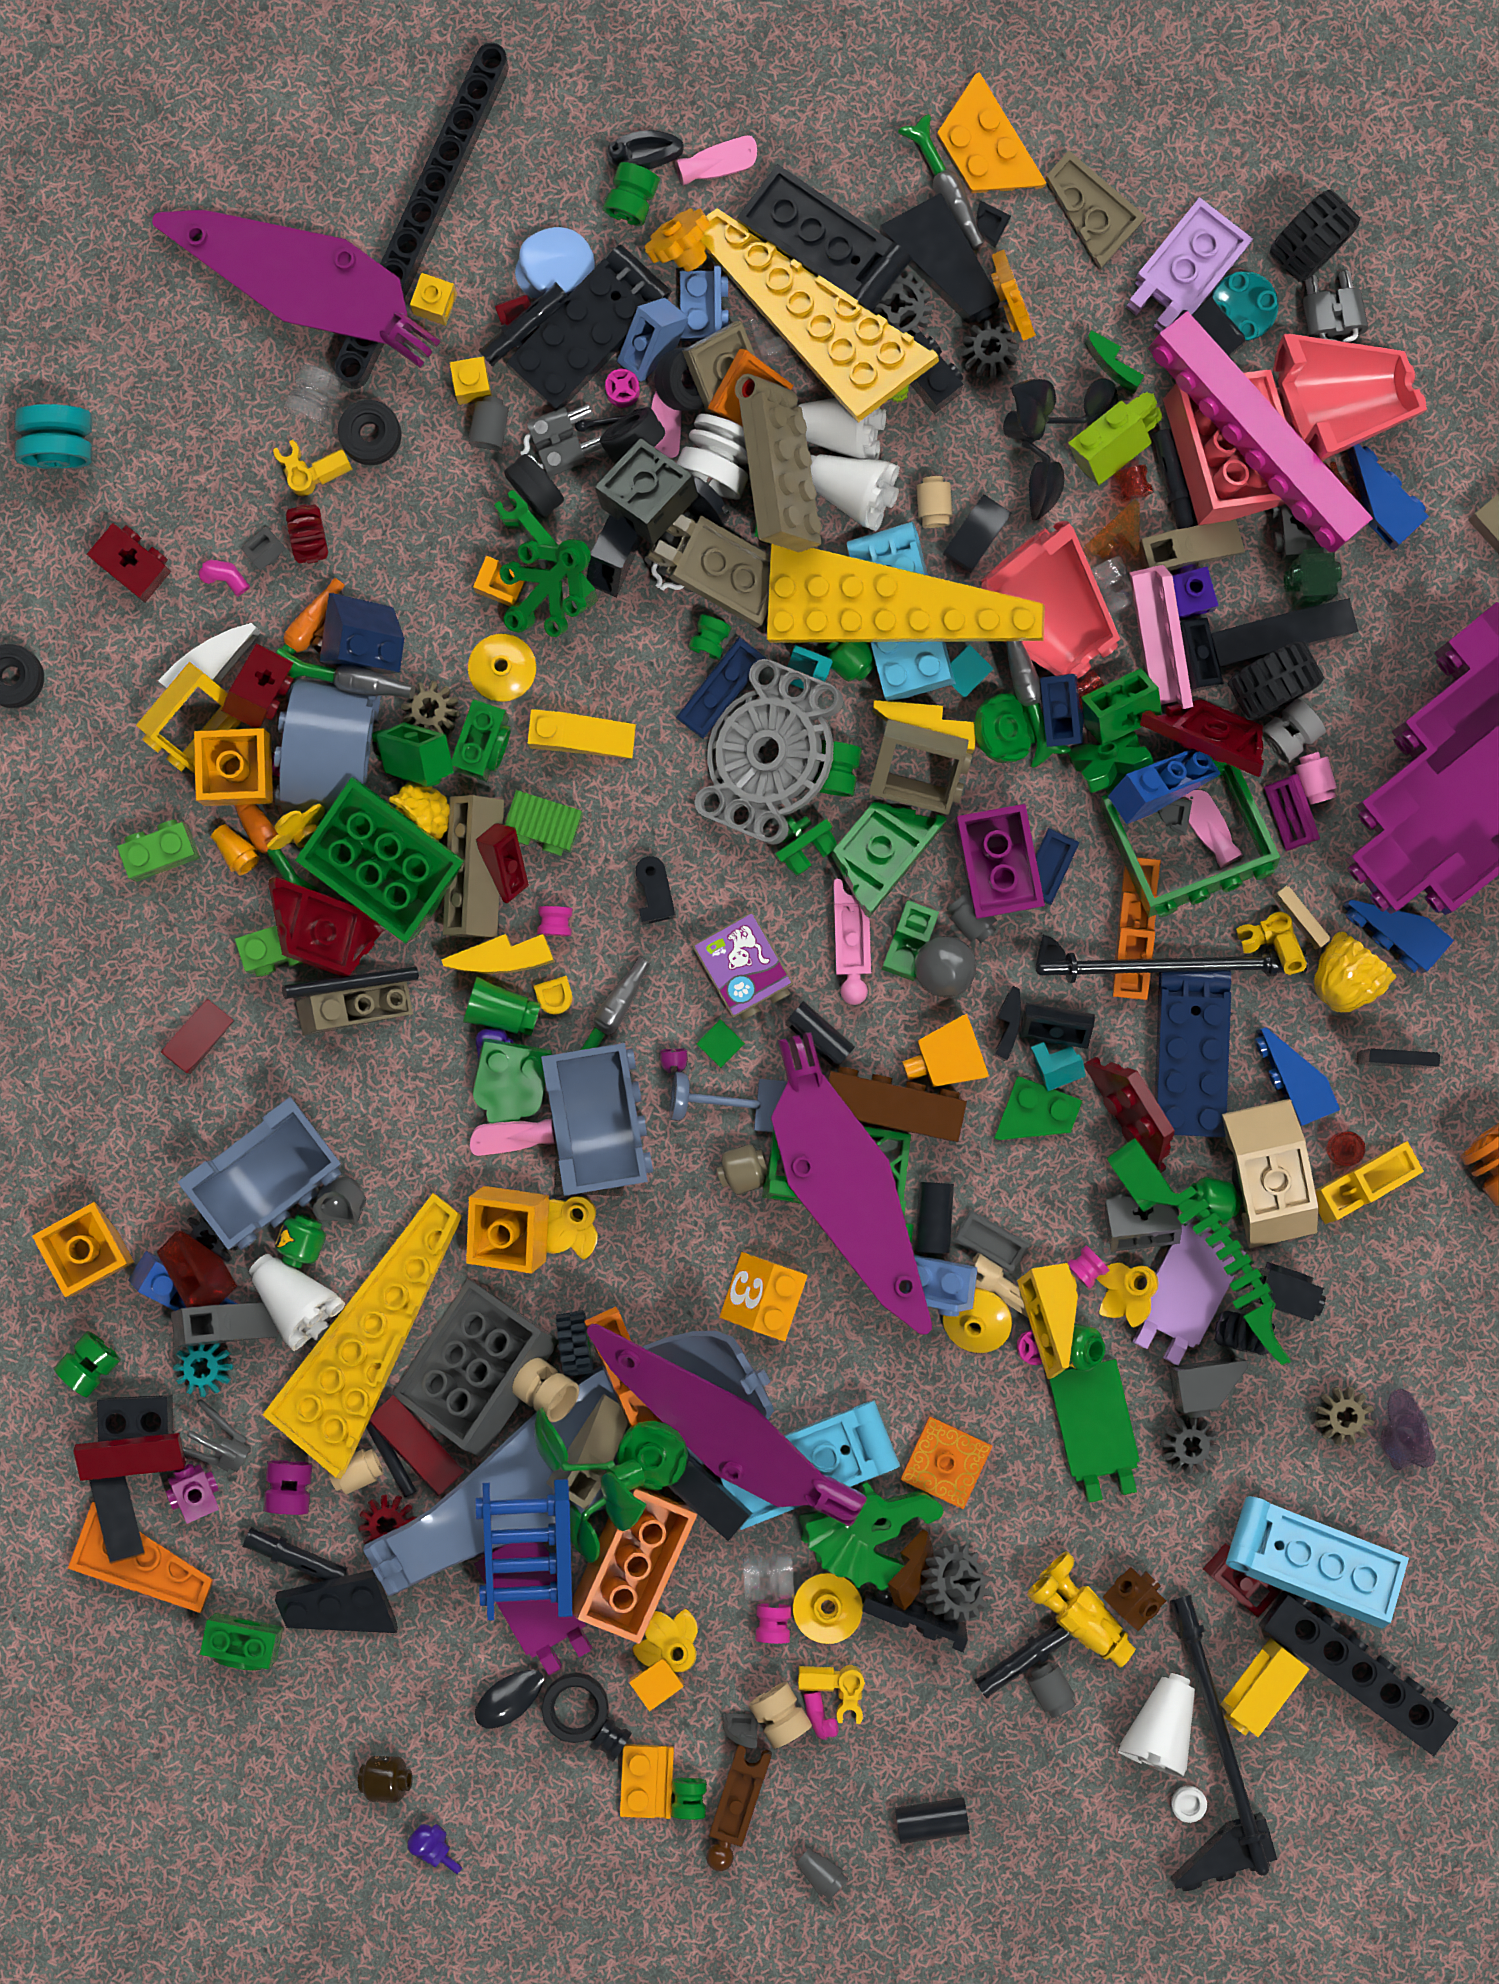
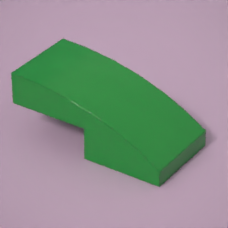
(1105, 355)
(910, 935)

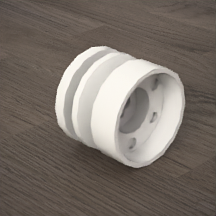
(718, 455)

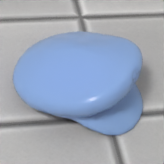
(553, 257)

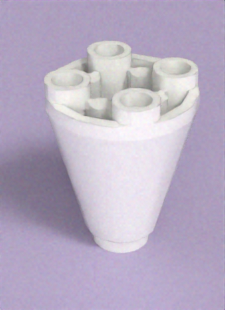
(835, 429)
(856, 486)
(294, 1300)

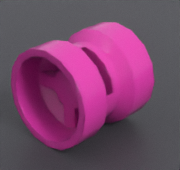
(773, 1624)

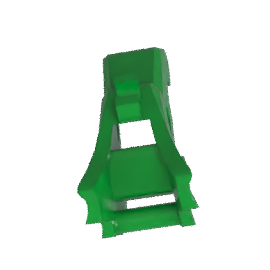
(850, 1549)

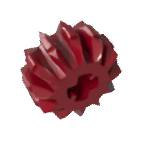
(307, 533)
(387, 1511)

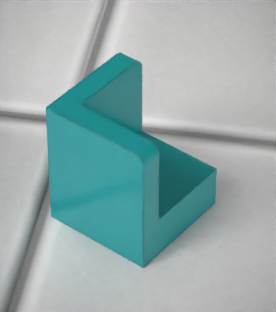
(809, 664)
(968, 670)
(1059, 1067)

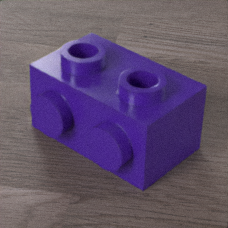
(1194, 592)

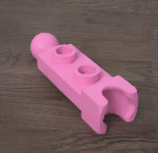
(851, 944)

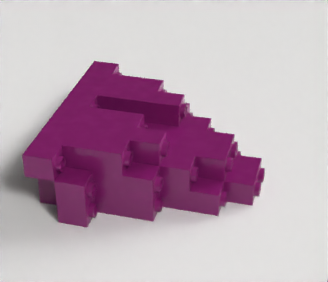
(1442, 807)

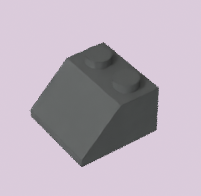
(1204, 1384)

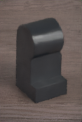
(653, 877)

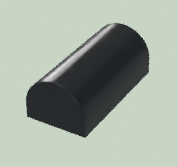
(1200, 655)
(1057, 1025)
(827, 1040)
(934, 1217)
(932, 1820)

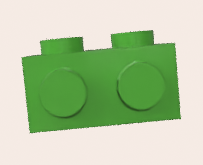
(158, 851)
(262, 952)

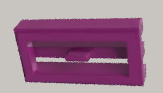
(1296, 809)

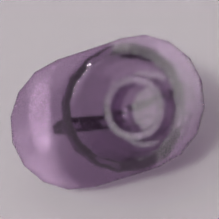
(1407, 1434)

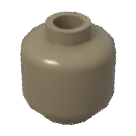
(743, 1169)

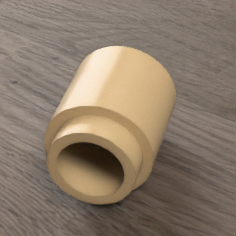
(934, 502)
(361, 1471)

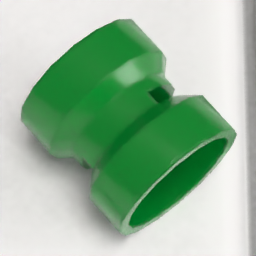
(711, 634)
(688, 1798)

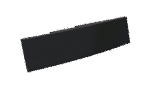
(1272, 633)

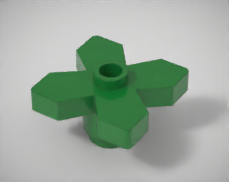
(1109, 763)

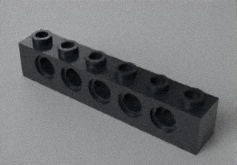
(1427, 1732)

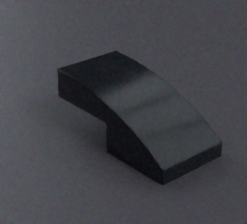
(977, 533)
(1009, 1014)

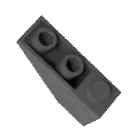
(221, 1324)

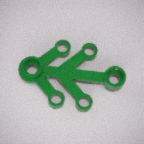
(549, 584)

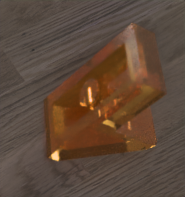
(1123, 527)

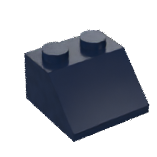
(362, 635)

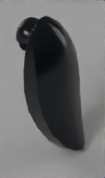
(645, 149)
(508, 1699)

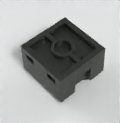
(647, 490)

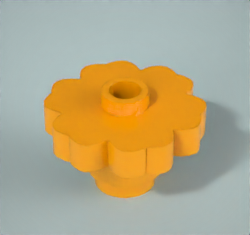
(680, 240)

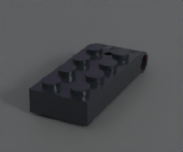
(824, 237)
(586, 328)

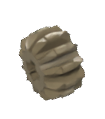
(442, 713)
(1339, 1404)

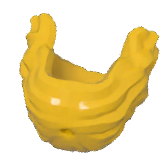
(424, 807)
(1350, 974)

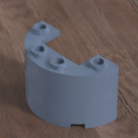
(322, 743)
(596, 1118)
(262, 1176)

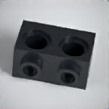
(135, 1412)

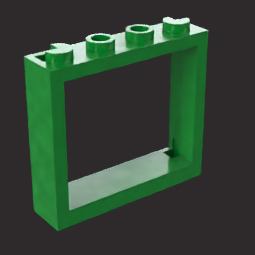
(1225, 881)

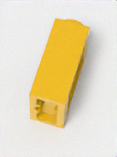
(168, 705)
(1263, 1688)

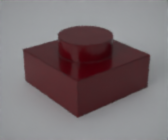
(512, 308)

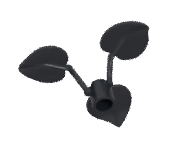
(1034, 403)

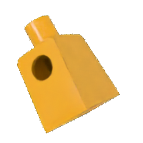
(948, 1055)

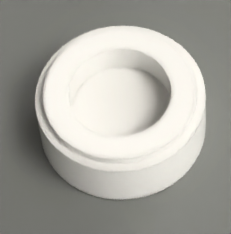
(1189, 1804)

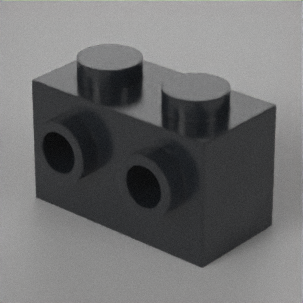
(939, 383)

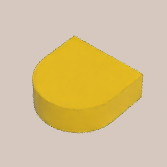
(554, 995)

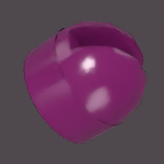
(676, 1058)

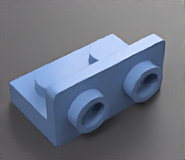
(702, 302)
(946, 1285)

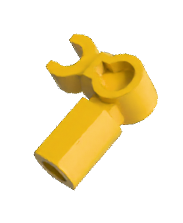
(304, 479)
(1276, 931)
(848, 1680)

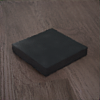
(1398, 1058)

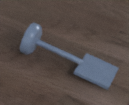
(767, 1098)

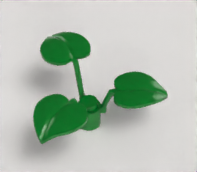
(616, 1485)

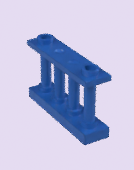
(556, 1534)

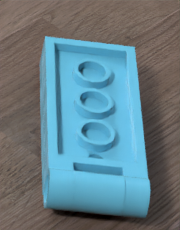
(903, 666)
(820, 1443)
(1317, 1562)

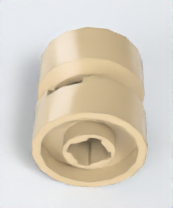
(542, 1386)
(781, 1716)

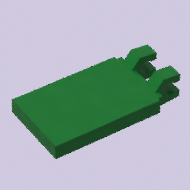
(523, 519)
(1096, 1427)

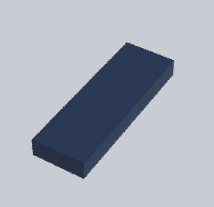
(719, 688)

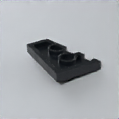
(339, 1604)
(932, 1626)

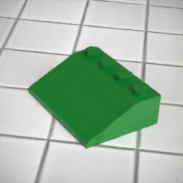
(380, 861)

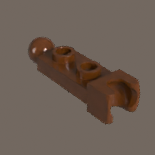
(736, 1807)

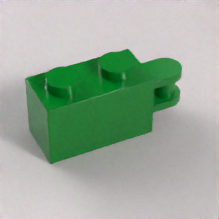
(414, 753)

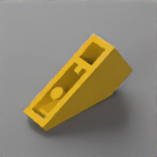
(580, 734)
(1051, 1309)

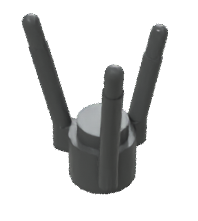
(230, 1452)

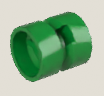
(633, 187)
(841, 779)
(80, 1374)

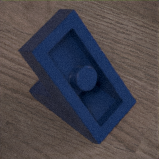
(1062, 710)

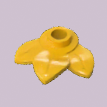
(296, 827)
(568, 1231)
(1124, 1295)
(665, 1636)

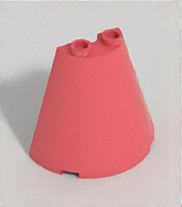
(1343, 391)
(1056, 573)

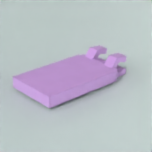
(1189, 263)
(1187, 1294)

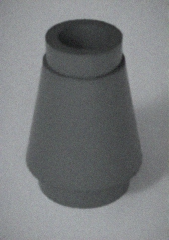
(821, 1873)

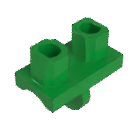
(819, 836)

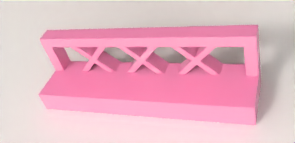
(1161, 634)

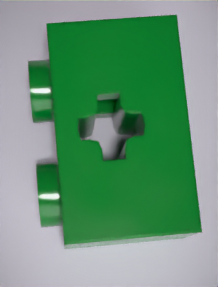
(1120, 705)

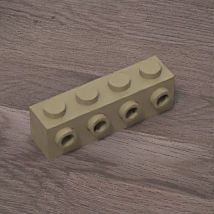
(479, 898)

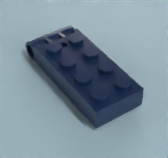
(1193, 1050)

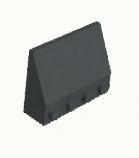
(469, 1368)

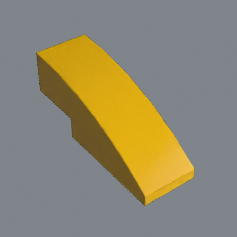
(925, 717)
(501, 957)
(1367, 1182)

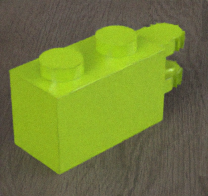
(1116, 437)

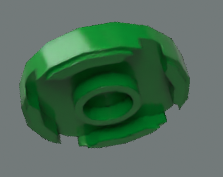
(1004, 728)
(657, 1450)

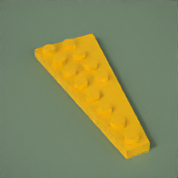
(837, 338)
(855, 600)
(346, 1371)

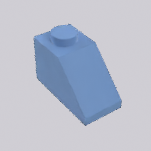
(651, 335)

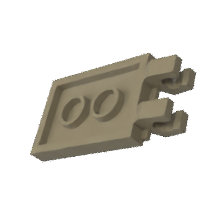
(717, 567)

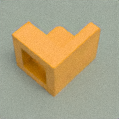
(491, 585)
(656, 1683)

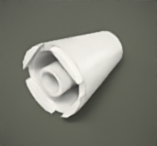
(1163, 1727)

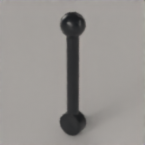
(583, 425)

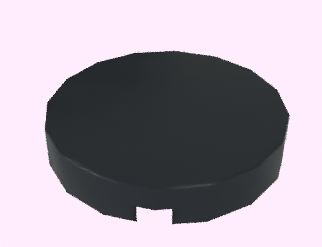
(708, 504)

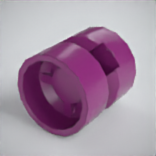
(287, 1499)

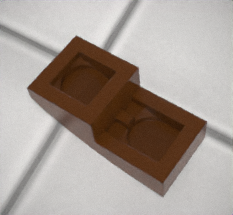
(908, 1581)

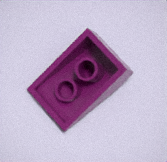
(999, 861)

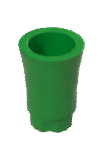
(500, 1008)

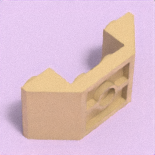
(1272, 1173)

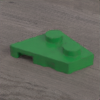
(1036, 1112)

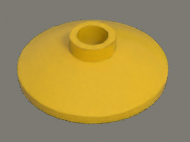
(506, 684)
(990, 1314)
(822, 1626)

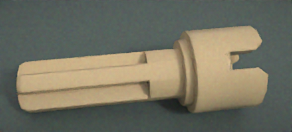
(993, 1281)

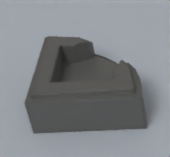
(1177, 815)
(741, 1729)

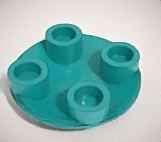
(1248, 302)

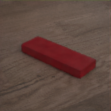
(415, 1445)
(129, 1456)

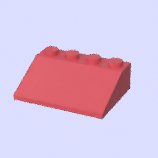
(1214, 470)

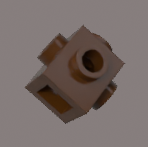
(1135, 1597)

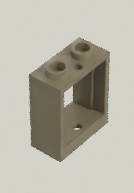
(913, 791)

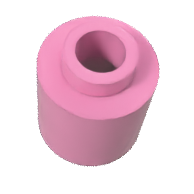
(1316, 778)

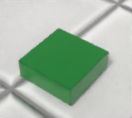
(720, 1043)

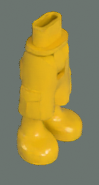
(1082, 1613)

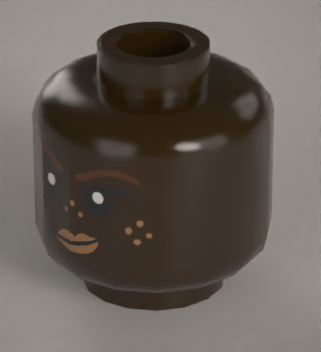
(384, 1779)

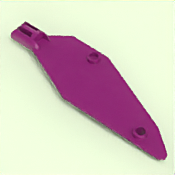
(302, 277)
(846, 1183)
(726, 1431)

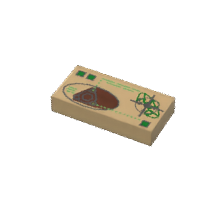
(1301, 917)

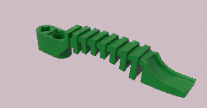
(1151, 1188)

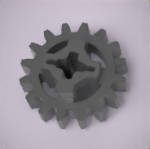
(907, 306)
(951, 1566)

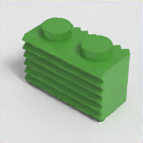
(544, 822)

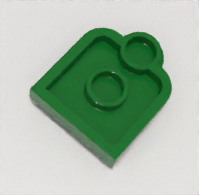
(509, 1080)

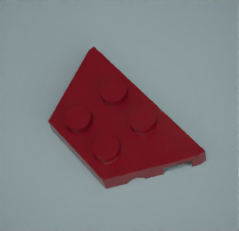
(1213, 732)
(321, 928)
(1134, 1108)

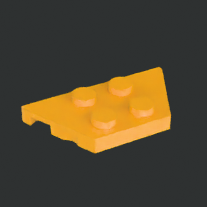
(986, 144)
(1008, 290)

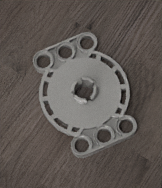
(764, 722)

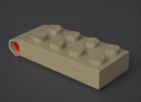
(778, 464)

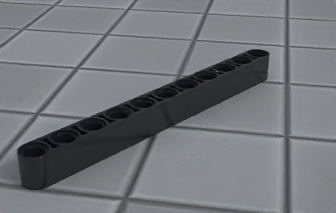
(434, 202)

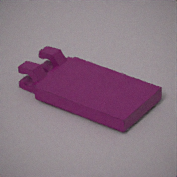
(535, 1621)

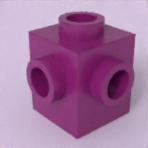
(197, 1503)

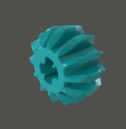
(206, 1380)

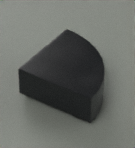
(991, 222)
(1050, 951)

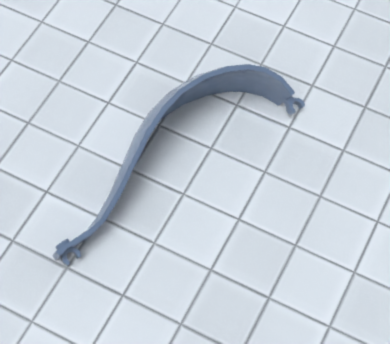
(517, 1471)

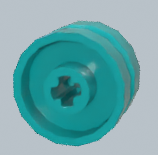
(53, 436)

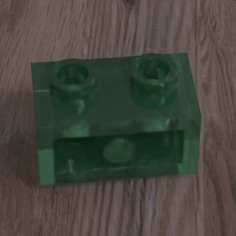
(1312, 578)

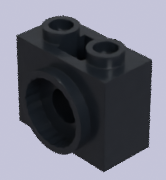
(1293, 1292)

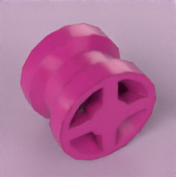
(617, 383)
(554, 921)
(1087, 1267)
(1032, 1356)

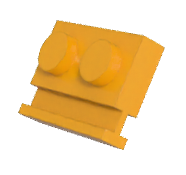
(646, 1781)

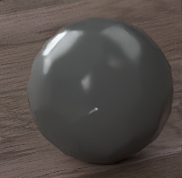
(945, 966)

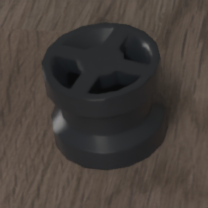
(610, 1739)

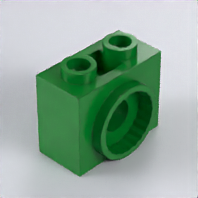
(482, 741)
(241, 1642)

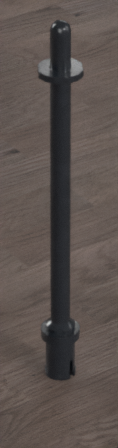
(1267, 962)
(1191, 1634)

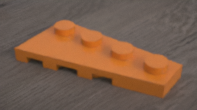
(153, 1574)

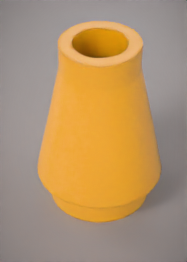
(236, 851)

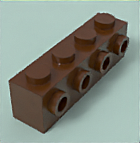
(900, 1107)

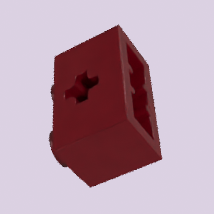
(110, 555)
(258, 686)

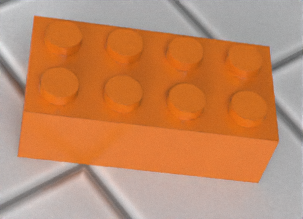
(633, 1567)

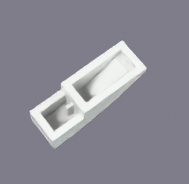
(216, 654)

